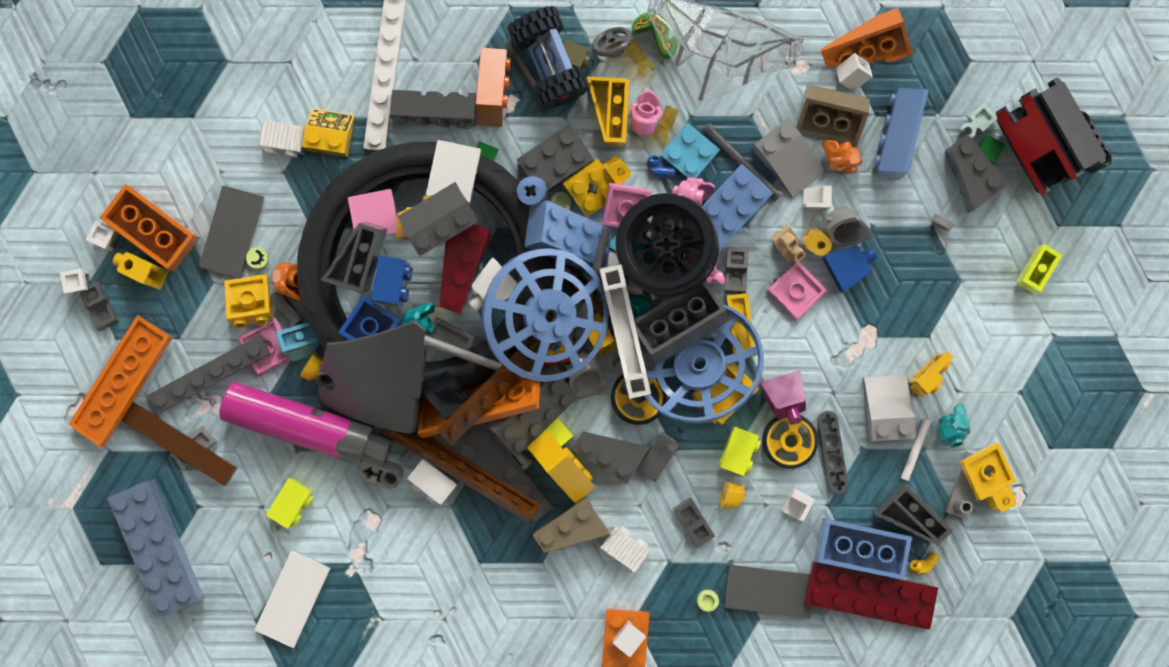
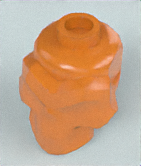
(842, 157)
(286, 281)

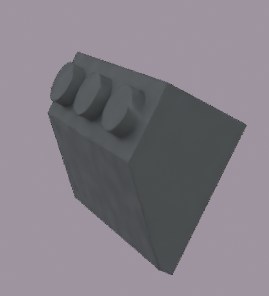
(437, 219)

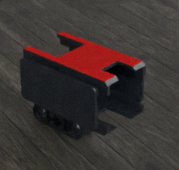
(1053, 137)

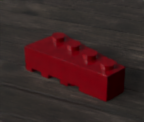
(460, 266)

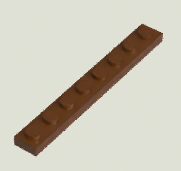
(487, 394)
(467, 473)

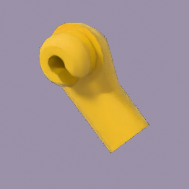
(924, 566)

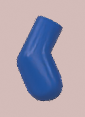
(657, 168)

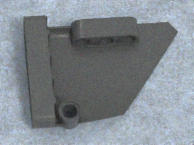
(377, 378)

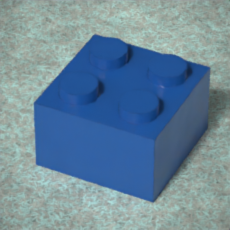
(391, 281)
(368, 319)

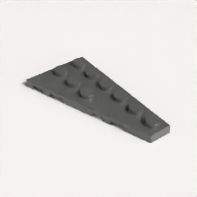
(486, 451)

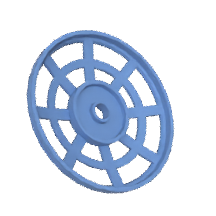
(535, 311)
(711, 374)

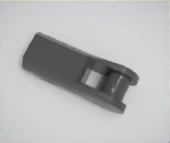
(286, 309)

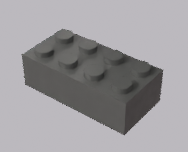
(680, 322)
(522, 429)

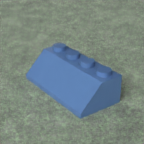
(900, 133)

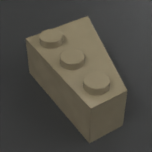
(571, 527)

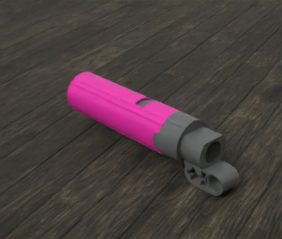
(312, 430)

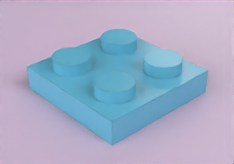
(689, 152)

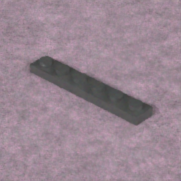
(209, 374)

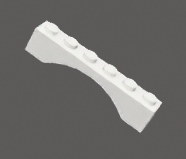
(625, 331)

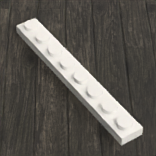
(384, 74)

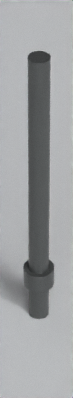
(578, 331)

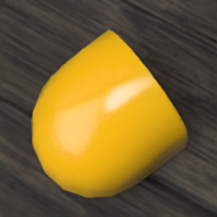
(817, 242)
(312, 367)
(732, 495)

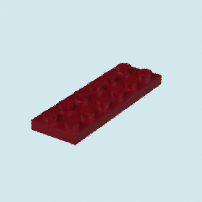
(871, 595)

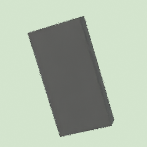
(451, 335)

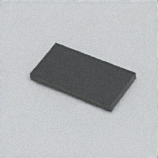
(231, 231)
(767, 591)

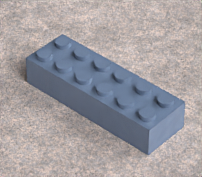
(155, 548)

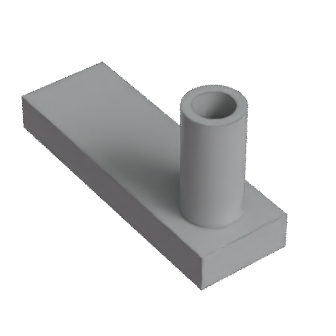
(961, 495)

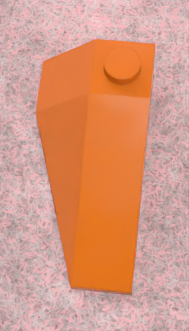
(874, 40)

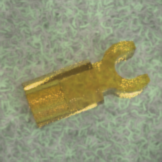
(639, 57)
(666, 123)

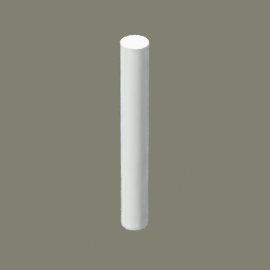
(915, 449)

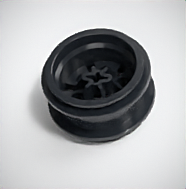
(635, 226)

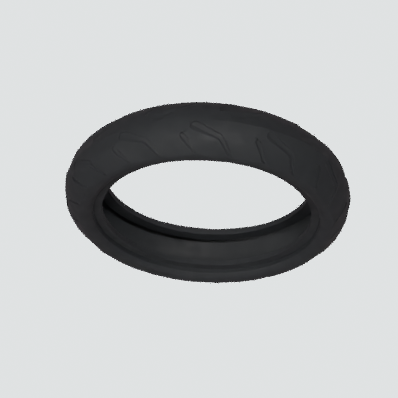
(373, 174)

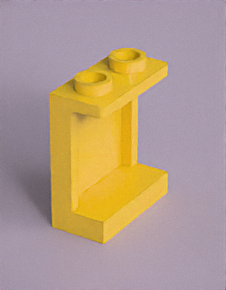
(731, 372)

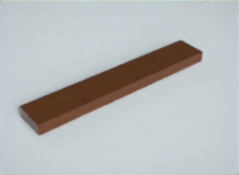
(179, 444)

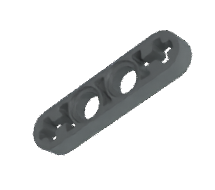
(836, 451)

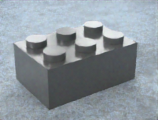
(556, 158)

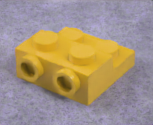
(248, 301)
(928, 379)

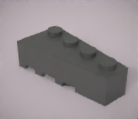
(434, 108)

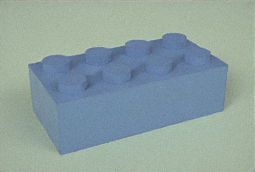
(734, 203)
(564, 230)
(863, 548)

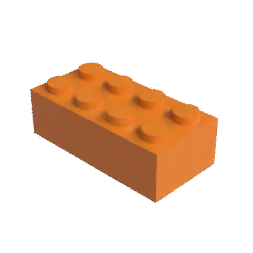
(149, 227)

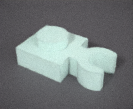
(979, 119)

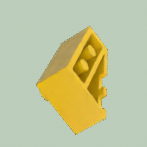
(611, 103)
(562, 467)

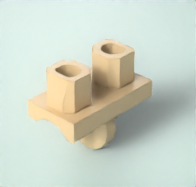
(788, 245)

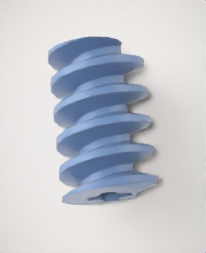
(540, 189)

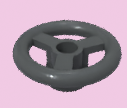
(613, 46)

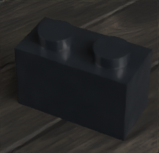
(445, 393)

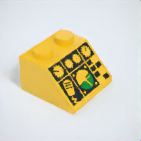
(328, 133)

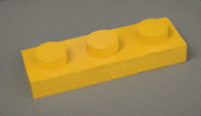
(741, 303)

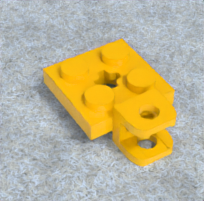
(595, 174)
(996, 487)

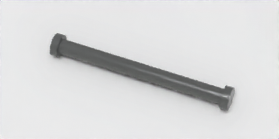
(739, 159)

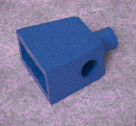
(849, 266)

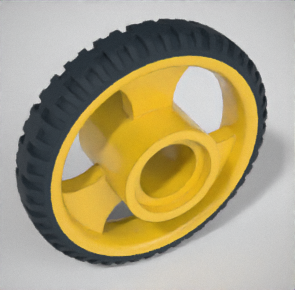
(619, 400)
(803, 454)

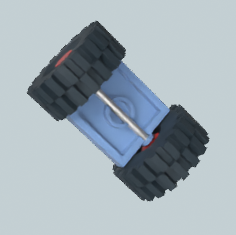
(540, 34)

